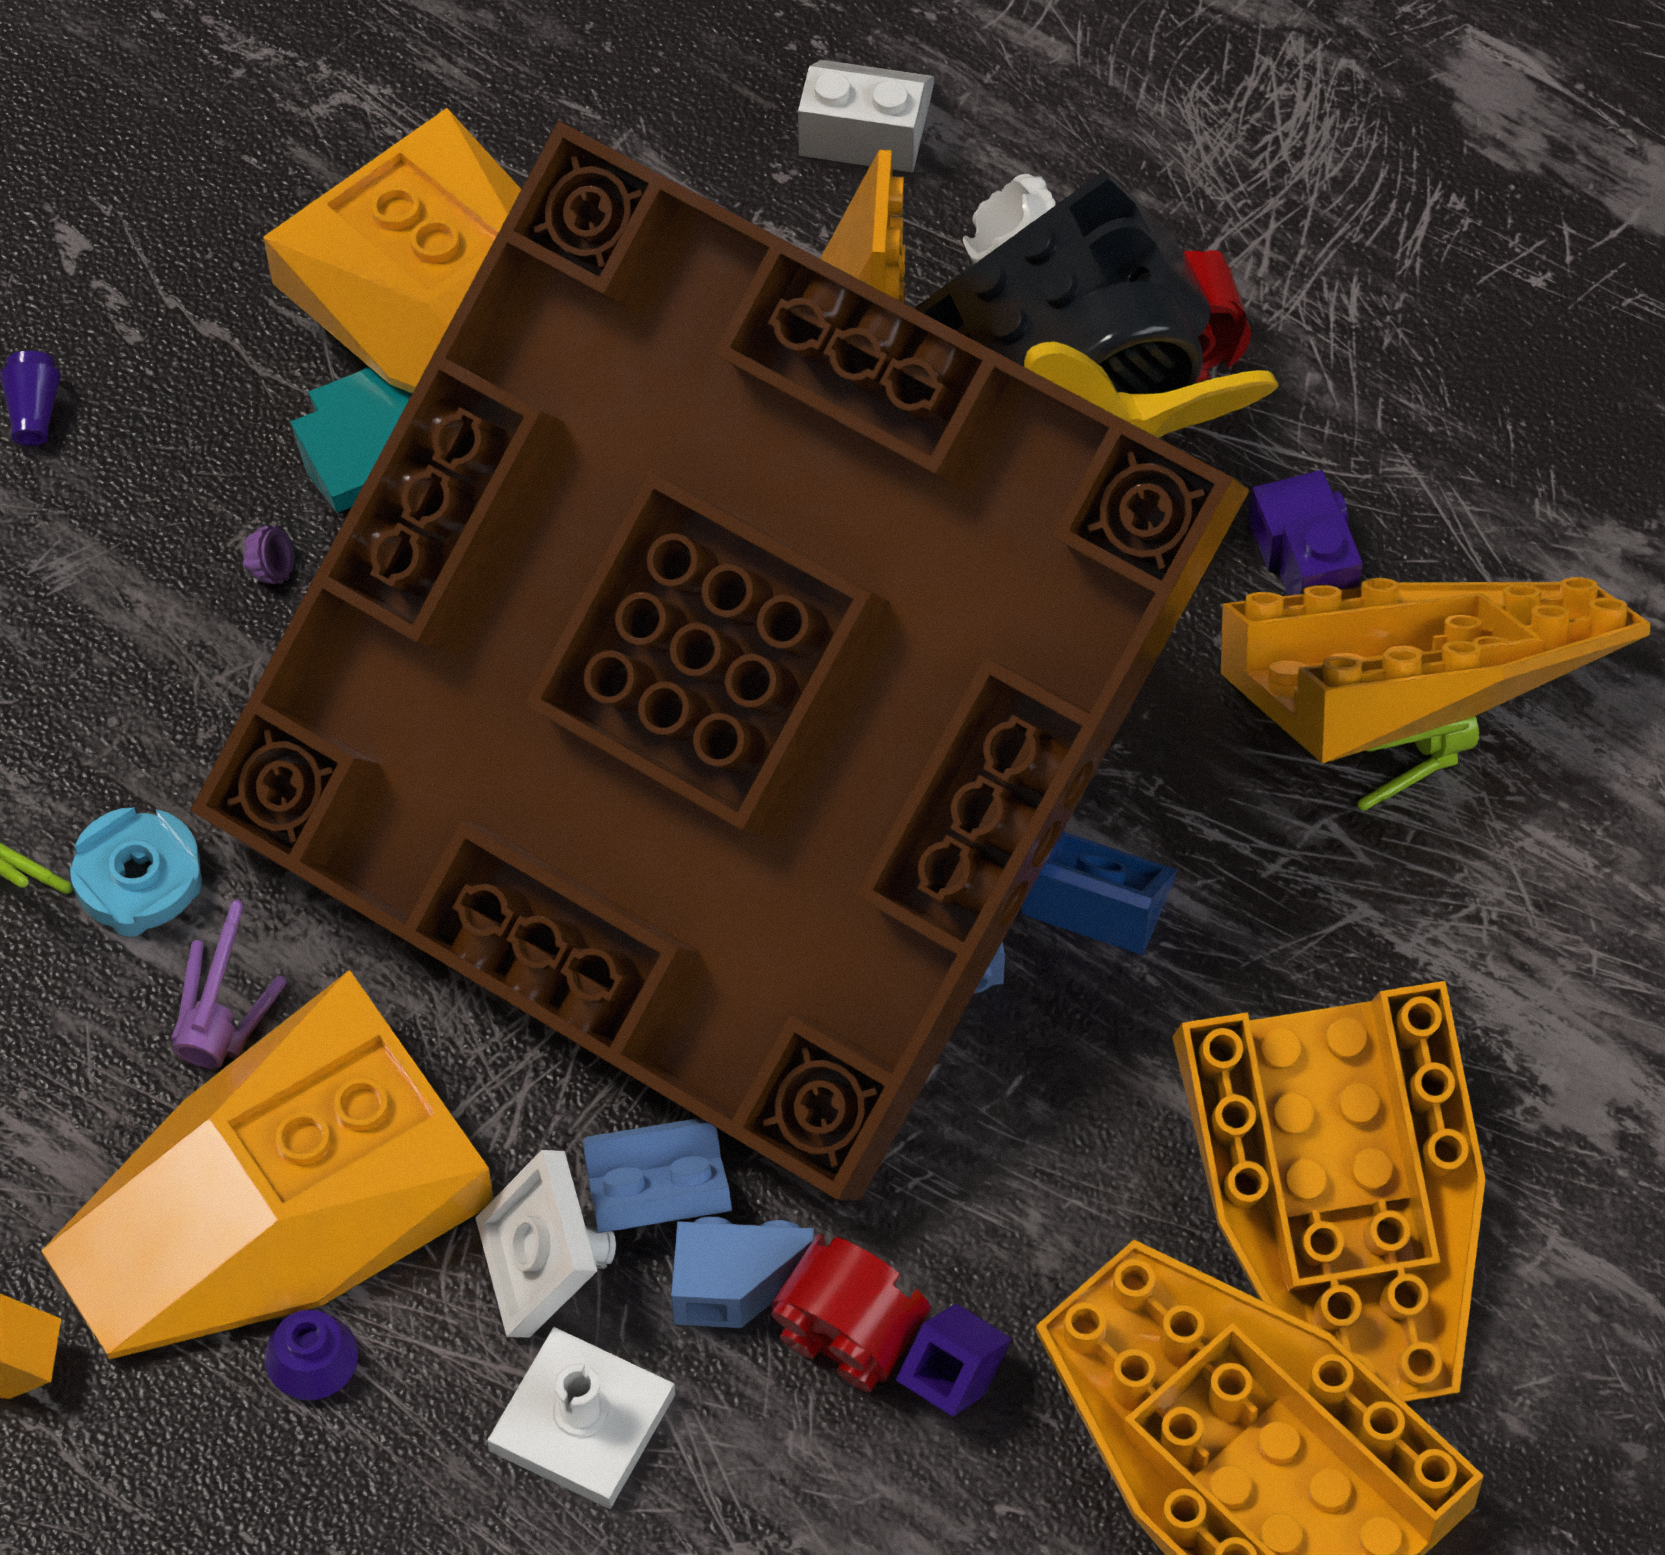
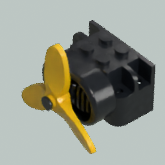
(1102, 309)

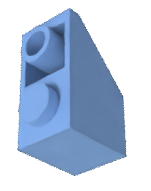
(732, 1270)

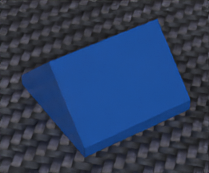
(1100, 893)

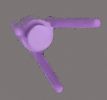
(205, 1027)

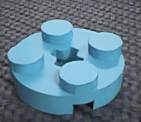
(140, 902)

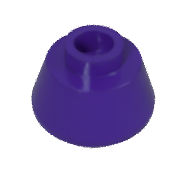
(311, 1355)

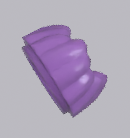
(269, 555)

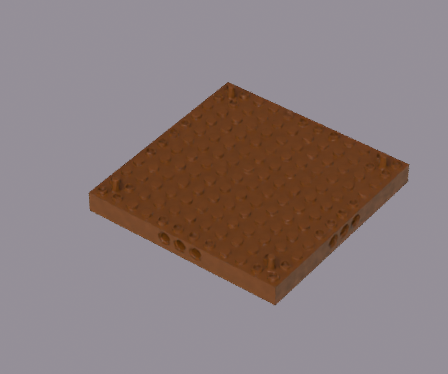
(716, 658)

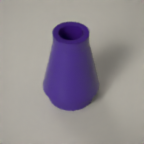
(30, 394)

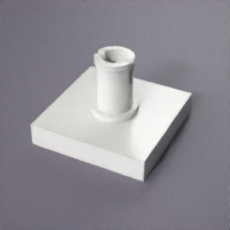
(539, 1244)
(581, 1417)

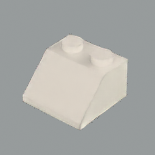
(860, 109)

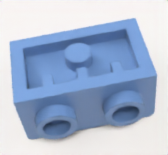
(656, 1174)

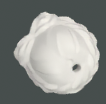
(1007, 214)

